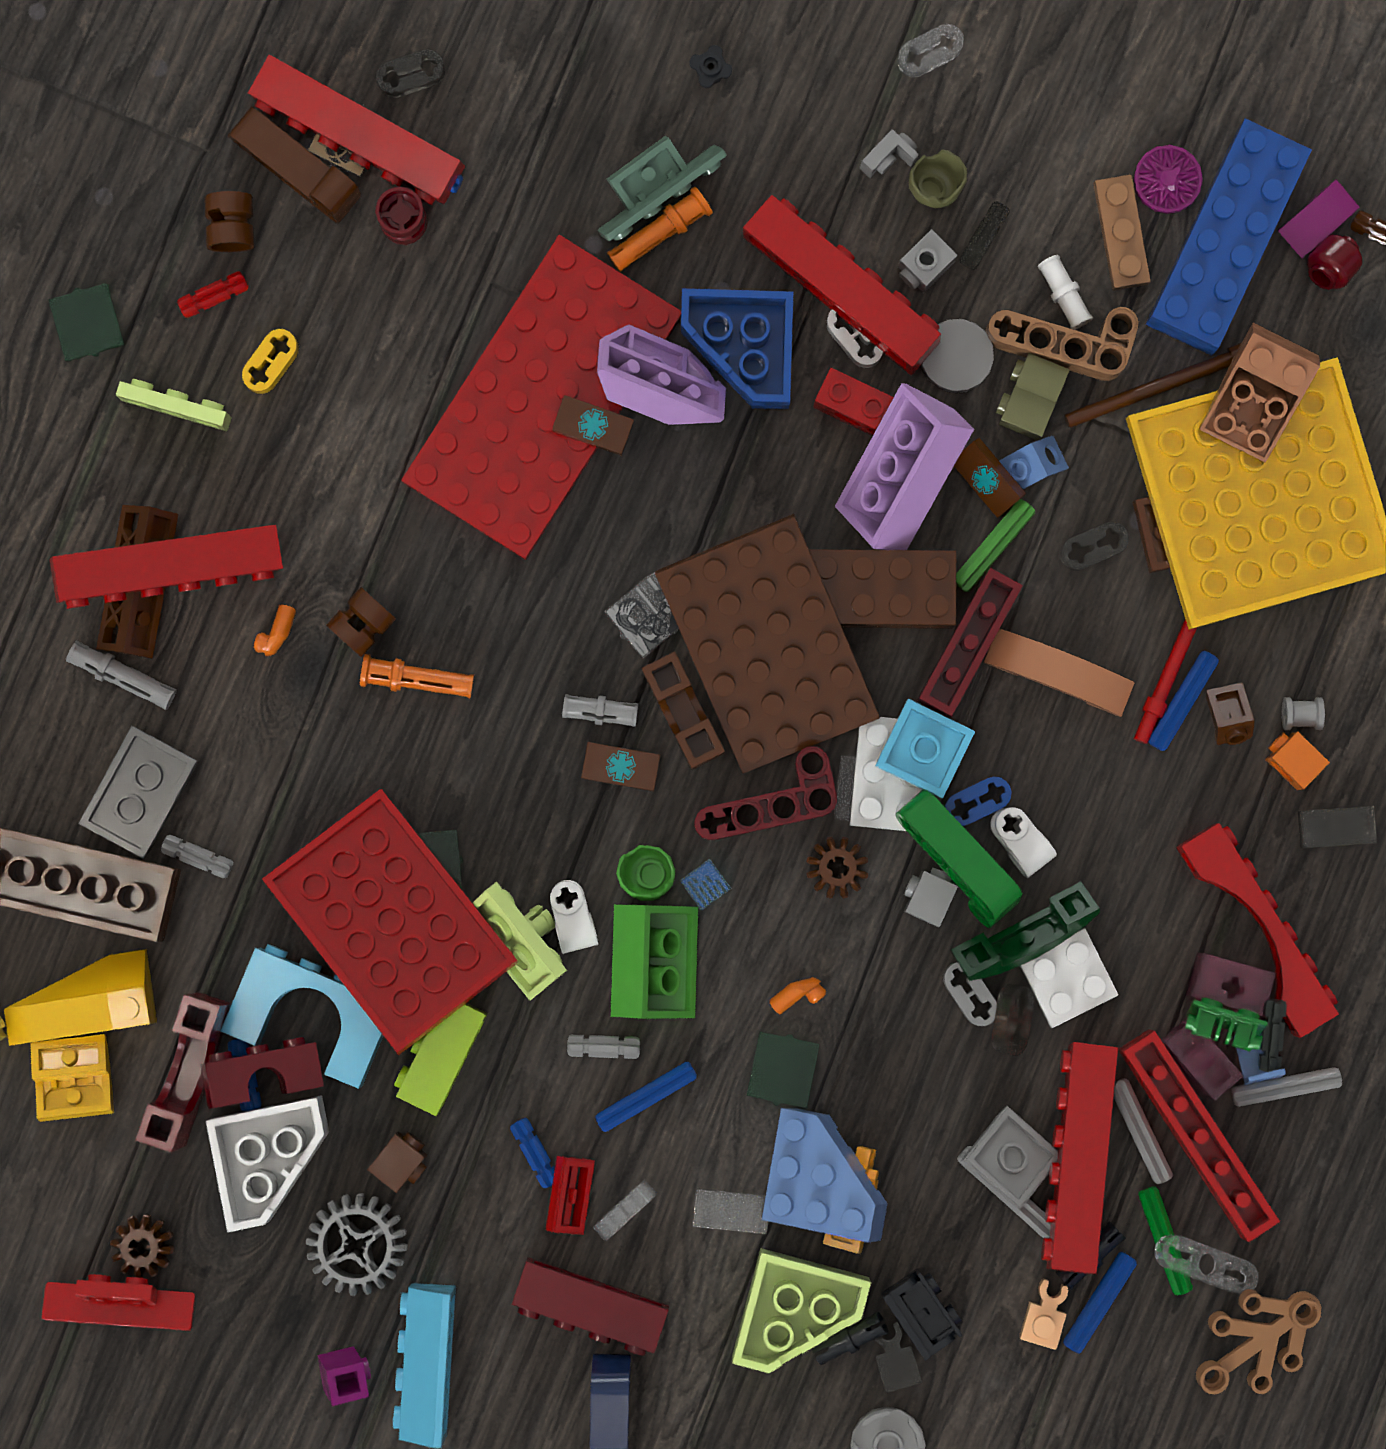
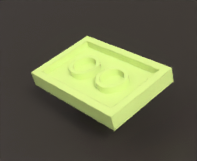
(522, 935)

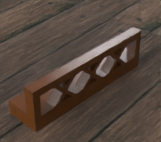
(136, 616)

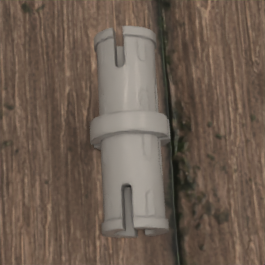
(600, 710)

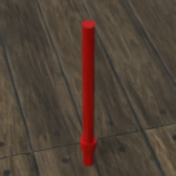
(1155, 705)

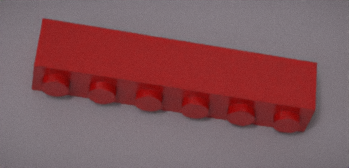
(355, 129)
(842, 284)
(165, 564)
(1198, 1135)
(1081, 1159)

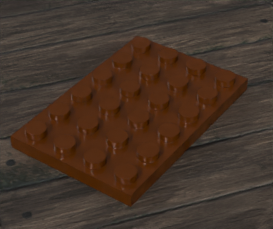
(767, 643)

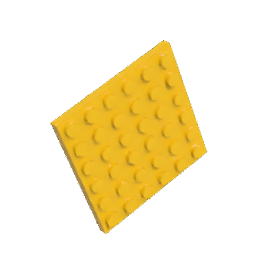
(1258, 530)

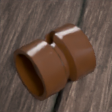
(229, 221)
(370, 612)

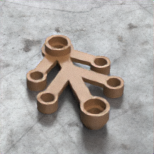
(1263, 1338)

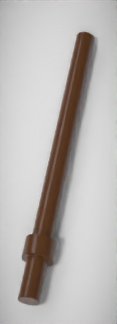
(1151, 388)

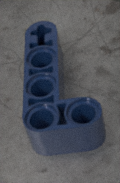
(610, 1401)

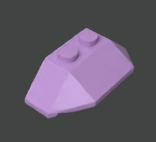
(658, 378)

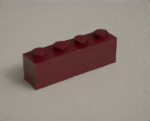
(969, 643)
(590, 1306)

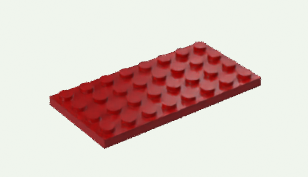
(495, 444)

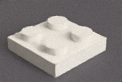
(1069, 979)

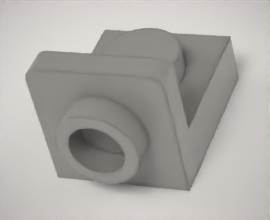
(882, 155)

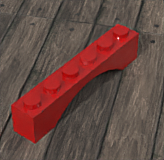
(1216, 861)

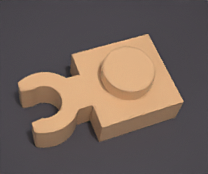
(1043, 1320)

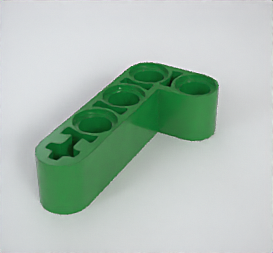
(960, 857)

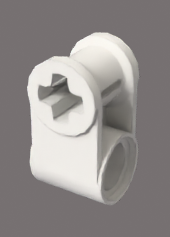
(1026, 845)
(574, 923)

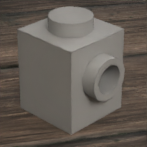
(926, 262)
(929, 896)

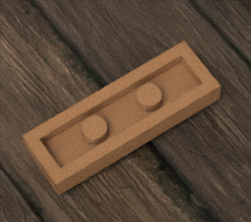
(1121, 232)

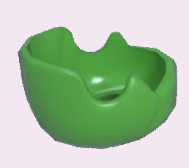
(646, 873)

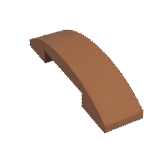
(1059, 671)

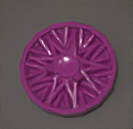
(1168, 179)

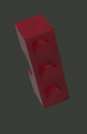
(228, 1077)

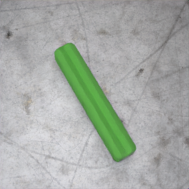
(994, 545)

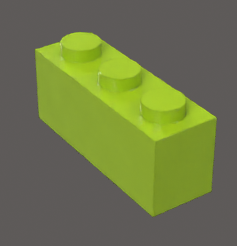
(439, 1059)

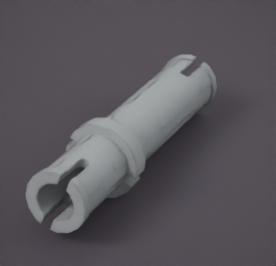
(107, 668)

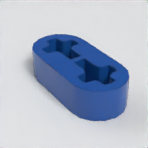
(973, 793)

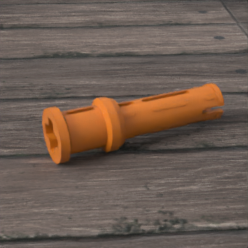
(674, 220)
(399, 675)

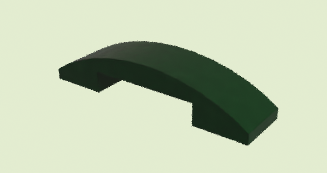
(1029, 938)

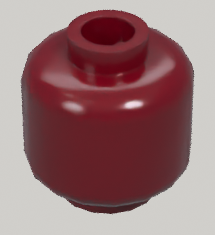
(1334, 262)

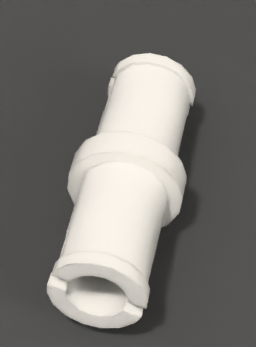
(1065, 292)

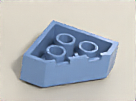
(820, 1181)

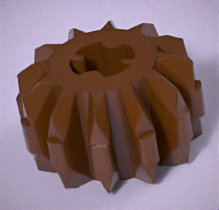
(847, 861)
(137, 1232)

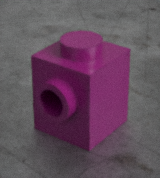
(344, 1375)

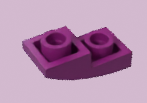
(1318, 218)

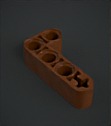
(297, 167)

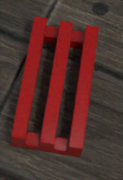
(565, 1195)

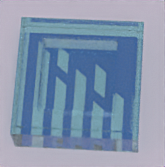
(705, 884)

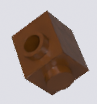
(400, 1161)

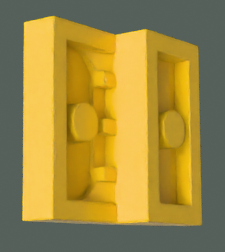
(72, 1077)

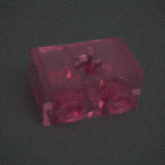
(1252, 983)
(1201, 1061)

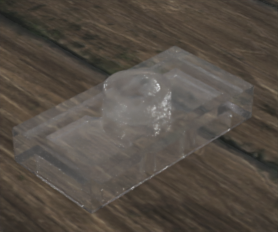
(729, 1211)

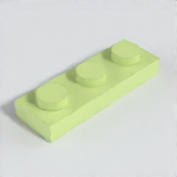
(174, 404)

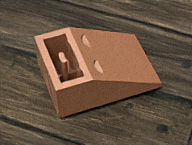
(1260, 392)

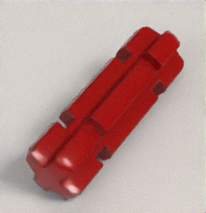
(212, 294)

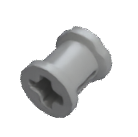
(1303, 713)

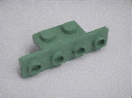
(652, 180)

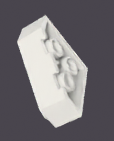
(262, 1156)

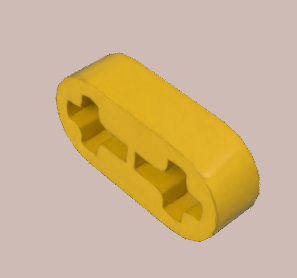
(263, 356)

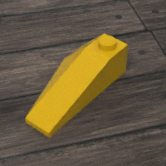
(95, 999)

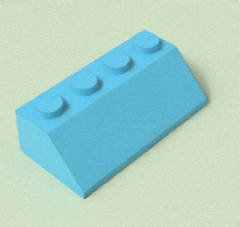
(426, 1364)

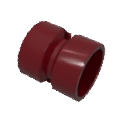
(401, 215)

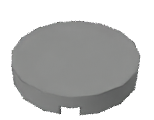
(960, 358)
(887, 1430)

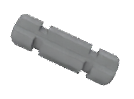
(197, 856)
(603, 1046)

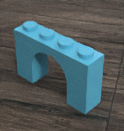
(270, 979)

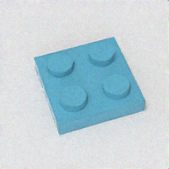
(925, 748)

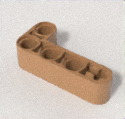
(1059, 336)

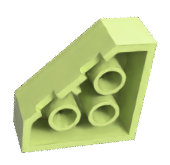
(795, 1308)

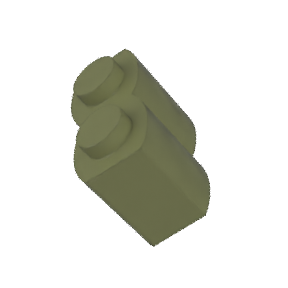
(1033, 396)

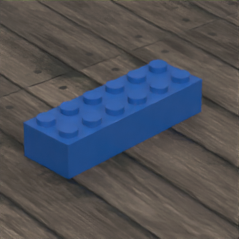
(1228, 237)

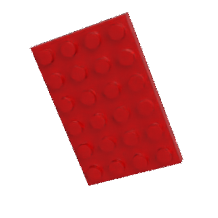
(390, 921)

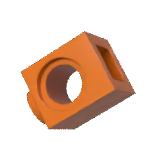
(1296, 759)

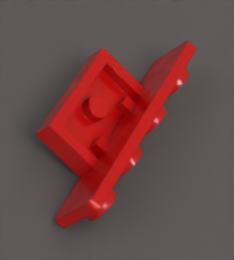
(118, 1304)

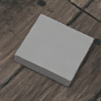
(1010, 1159)

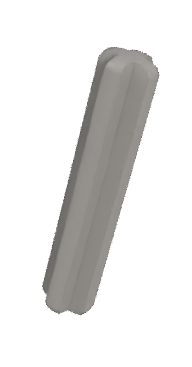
(1286, 1086)
(1141, 1132)

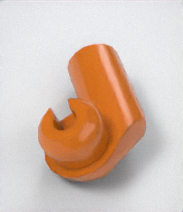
(280, 631)
(795, 991)

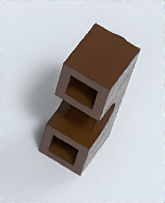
(683, 710)

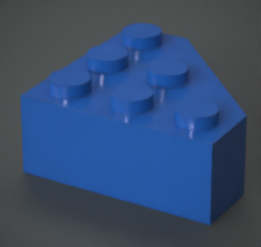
(744, 339)

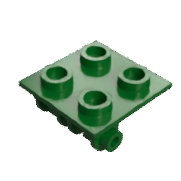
(1209, 1013)

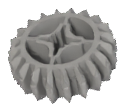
(365, 1259)

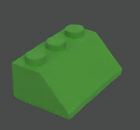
(654, 961)

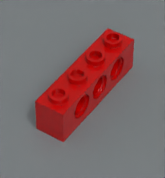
(852, 401)

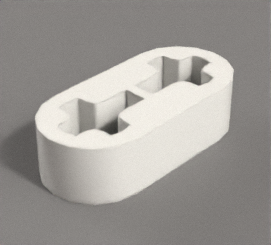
(849, 344)

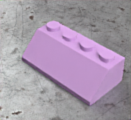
(903, 469)

